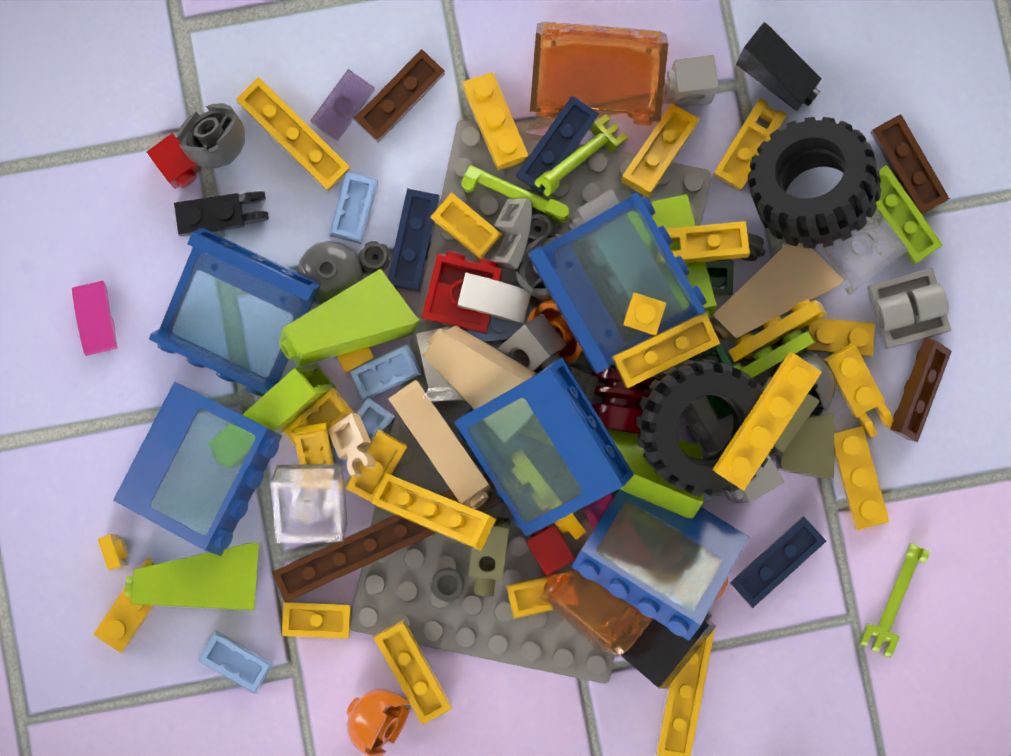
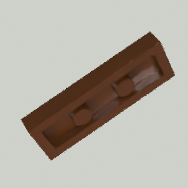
(399, 95)
(909, 164)
(920, 389)

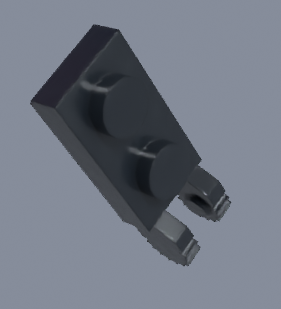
(218, 212)

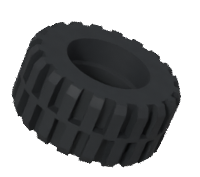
(807, 147)
(663, 412)

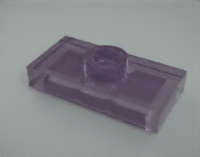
(342, 105)

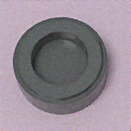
(447, 584)

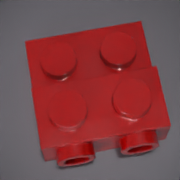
(445, 290)

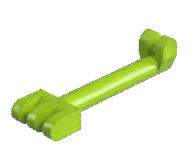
(602, 137)
(552, 208)
(882, 632)

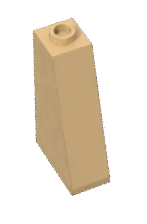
(778, 286)
(473, 366)
(441, 445)

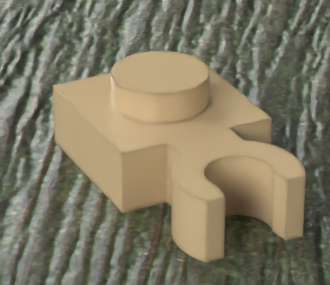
(350, 442)

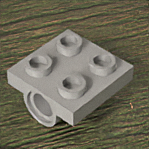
(910, 308)

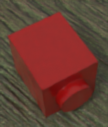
(173, 162)
(549, 549)

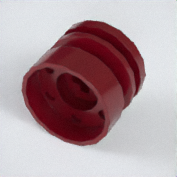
(619, 403)

